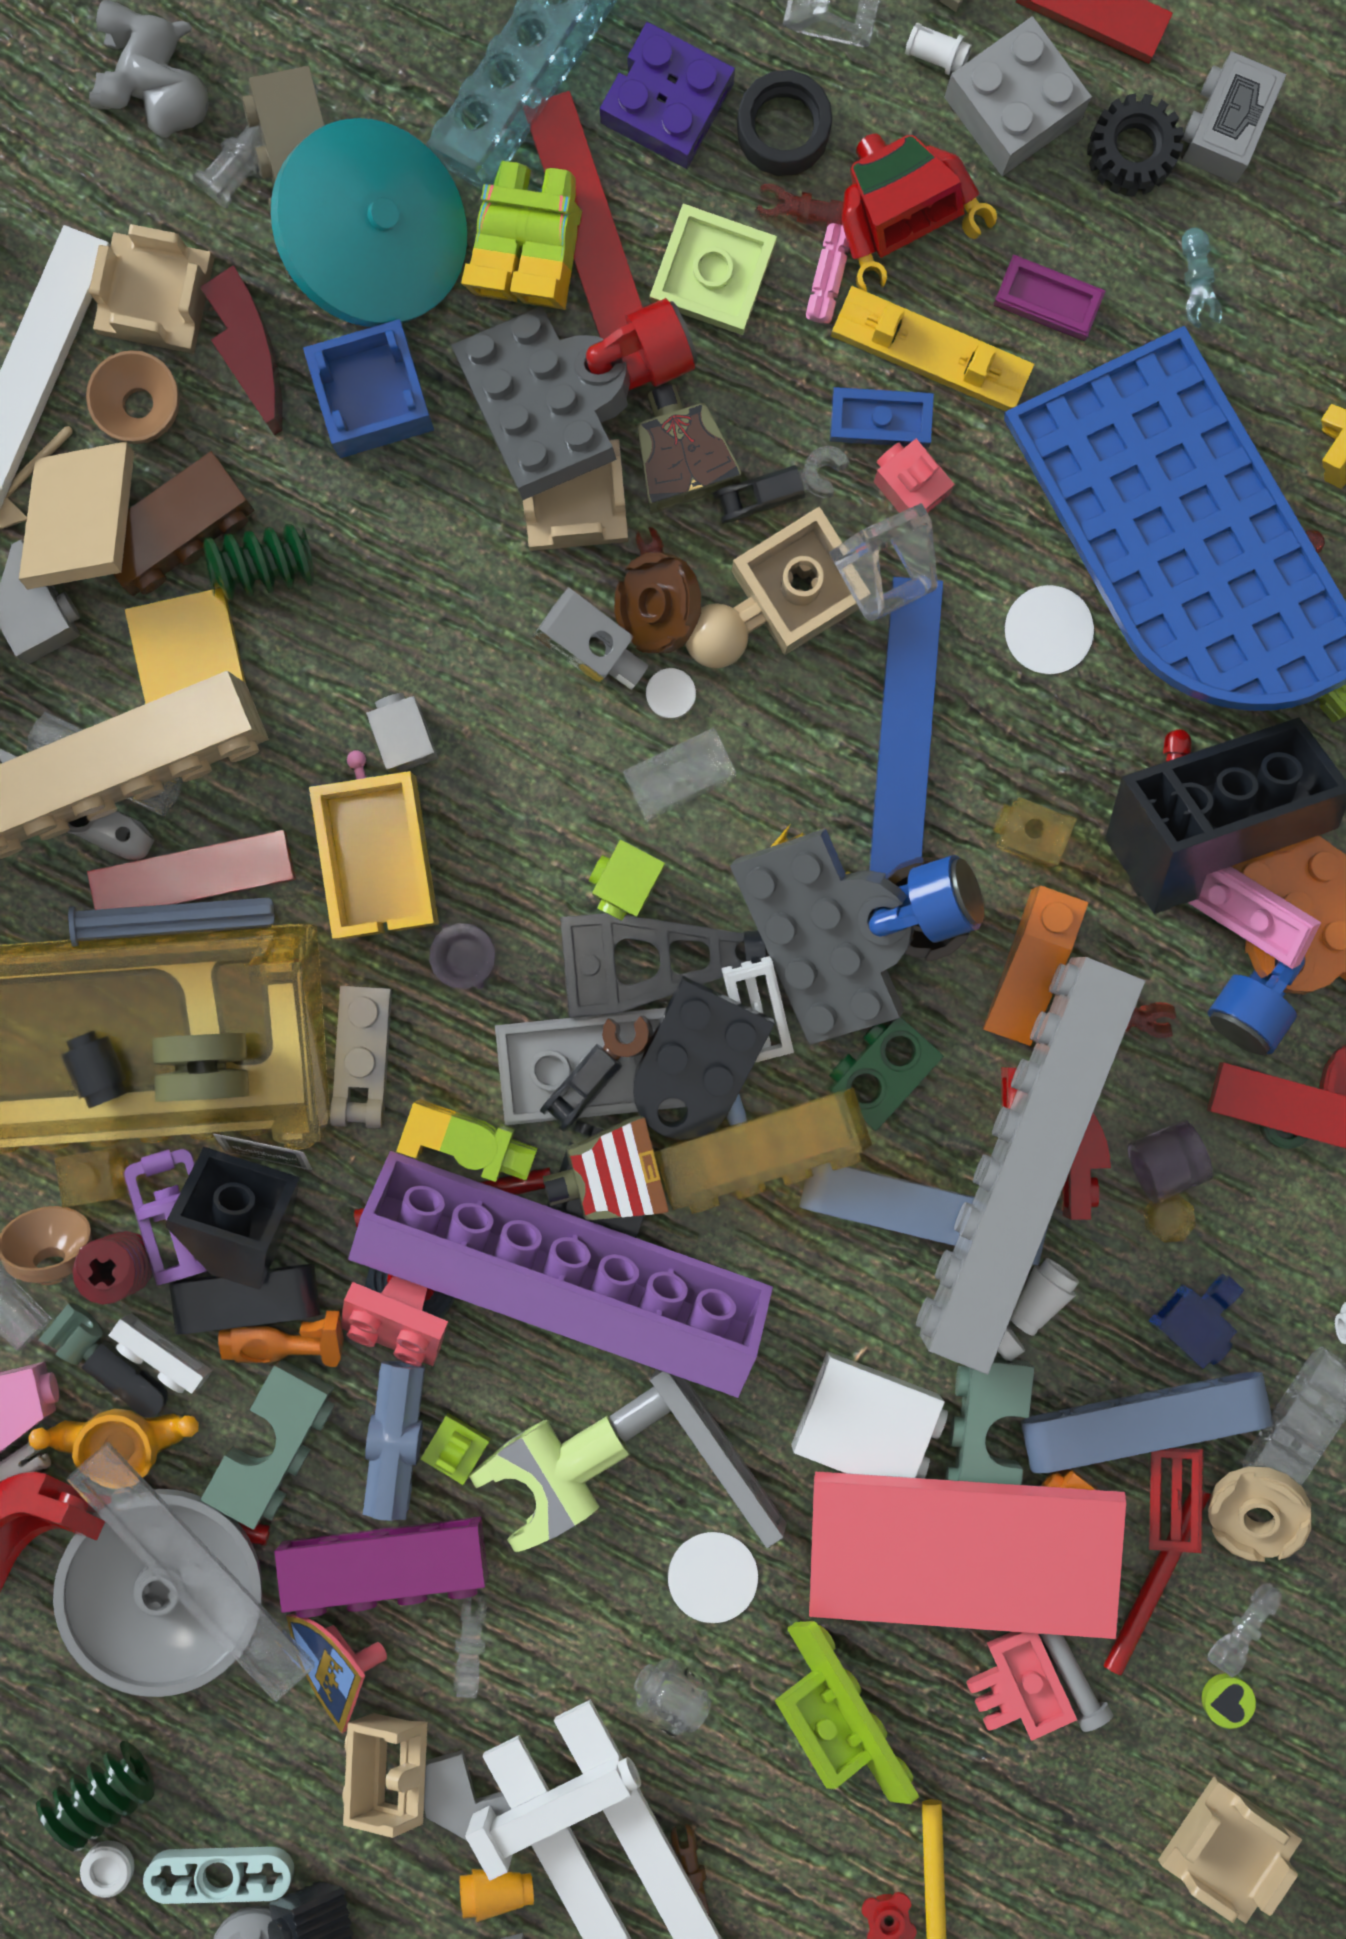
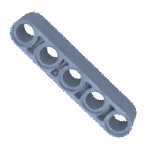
(887, 1203)
(1146, 1422)

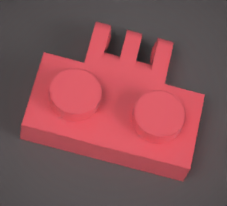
(1022, 1686)

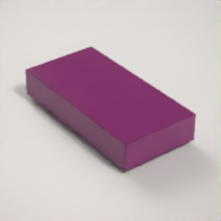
(1049, 297)

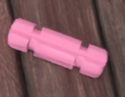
(828, 275)

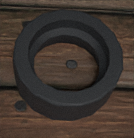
(795, 86)

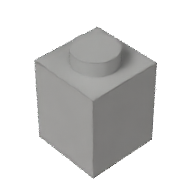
(401, 733)

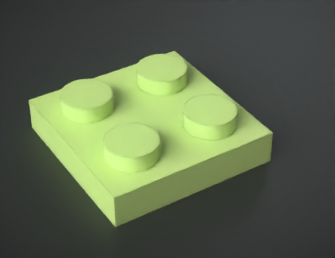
(713, 268)

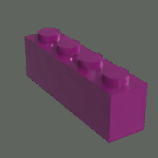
(381, 1565)

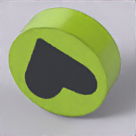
(1228, 1701)

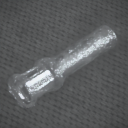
(231, 166)

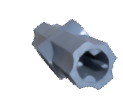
(394, 1441)

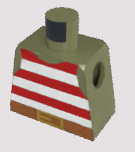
(611, 1174)

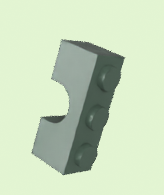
(985, 1400)
(250, 1485)

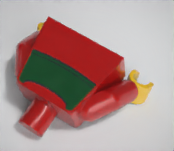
(903, 195)

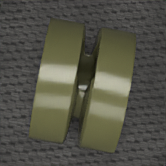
(200, 1067)

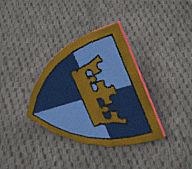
(337, 1668)

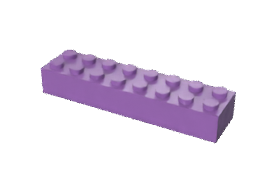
(562, 1274)

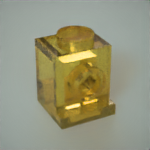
(1044, 850)

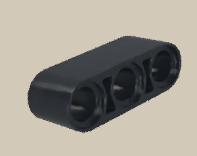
(221, 1304)

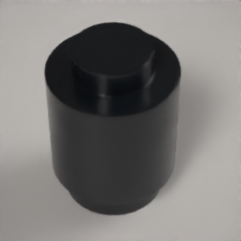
(94, 1069)

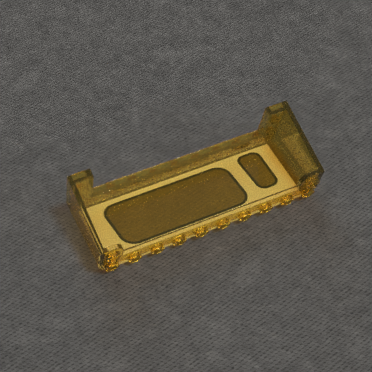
(163, 987)

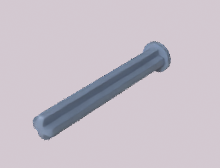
(169, 919)

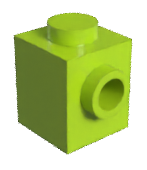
(625, 880)

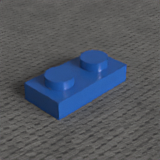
(881, 416)

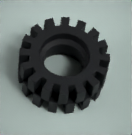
(1144, 117)

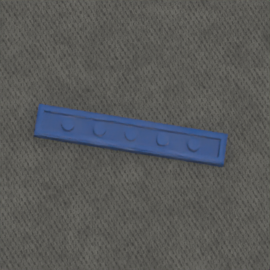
(905, 731)

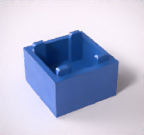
(368, 388)

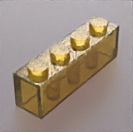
(763, 1150)

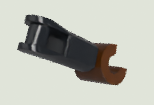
(597, 1070)

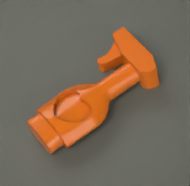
(270, 1344)

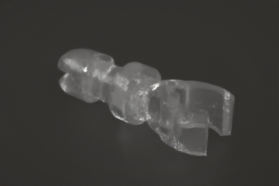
(469, 1647)
(1232, 1650)

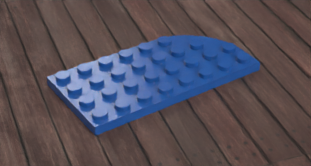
(1186, 530)

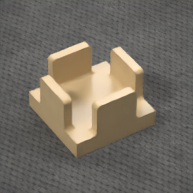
(150, 288)
(580, 510)
(1232, 1854)

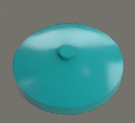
(368, 222)

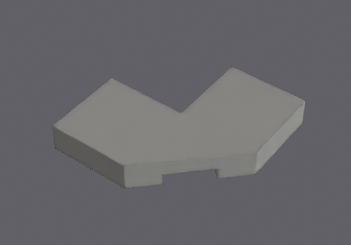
(451, 1794)

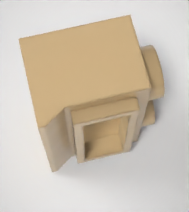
(367, 1777)

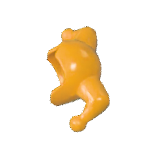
(129, 1433)

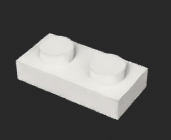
(143, 1343)

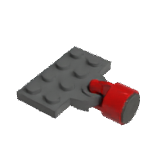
(552, 394)

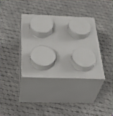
(1017, 96)

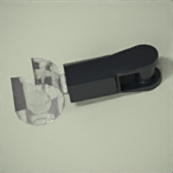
(782, 485)

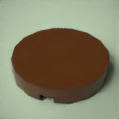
(658, 602)

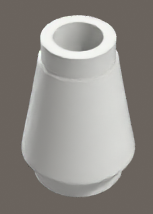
(1043, 1296)

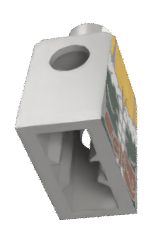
(568, 633)

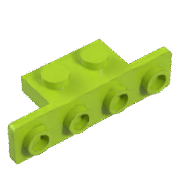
(835, 1722)

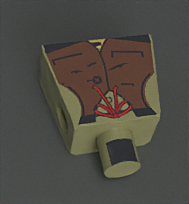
(682, 452)

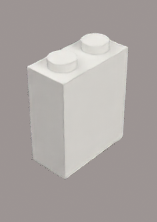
(868, 1421)

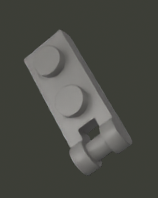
(361, 1055)

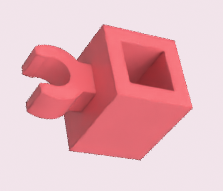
(912, 477)

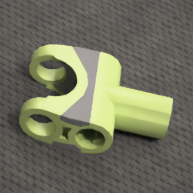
(554, 1475)

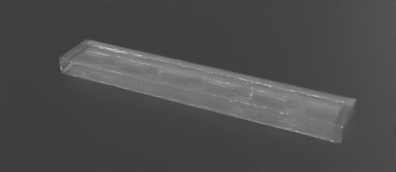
(191, 1571)

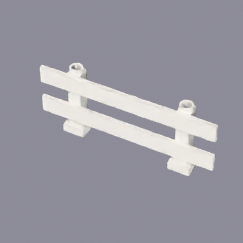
(544, 1820)

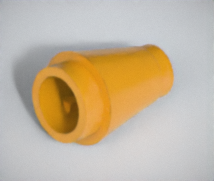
(495, 1897)

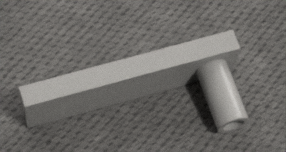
(677, 1396)

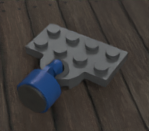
(843, 931)

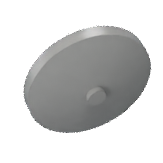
(126, 1620)

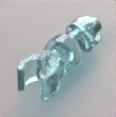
(1200, 276)

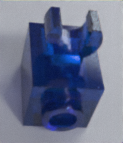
(1195, 1322)

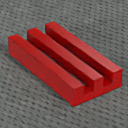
(1176, 1543)

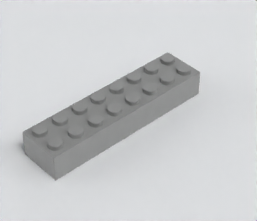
(1028, 1162)

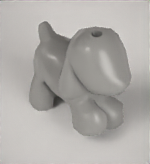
(171, 96)

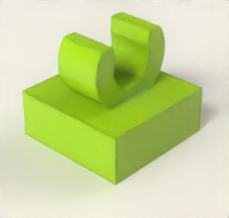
(455, 1448)

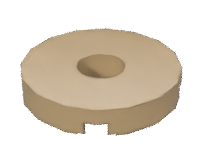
(1263, 1489)

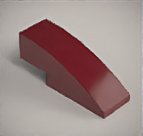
(246, 345)

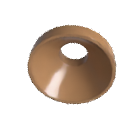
(117, 380)
(42, 1235)

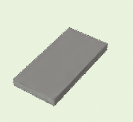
(542, 1054)

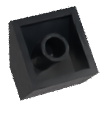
(234, 1215)

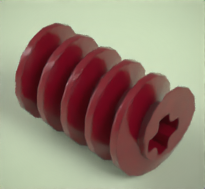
(95, 1262)

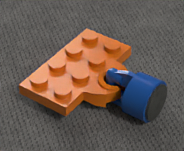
(1314, 880)

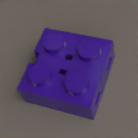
(667, 95)

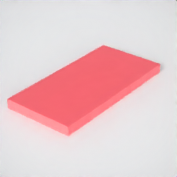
(966, 1554)

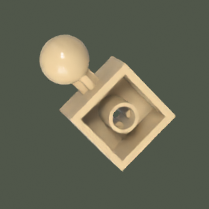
(767, 581)

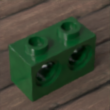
(893, 1081)

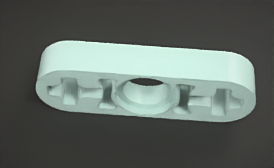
(181, 1864)

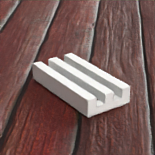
(748, 973)

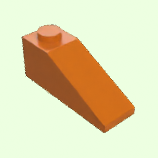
(1039, 946)

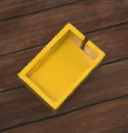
(373, 855)

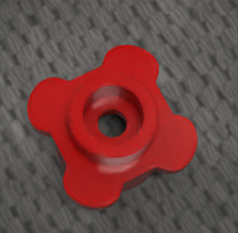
(887, 1905)

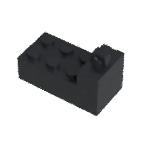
(1222, 810)

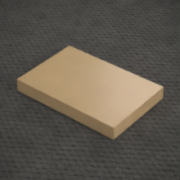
(77, 515)

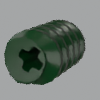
(258, 561)
(97, 1802)

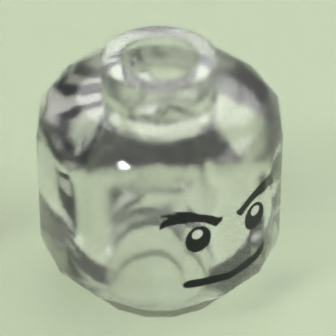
(672, 1697)

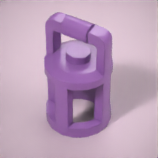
(160, 1210)

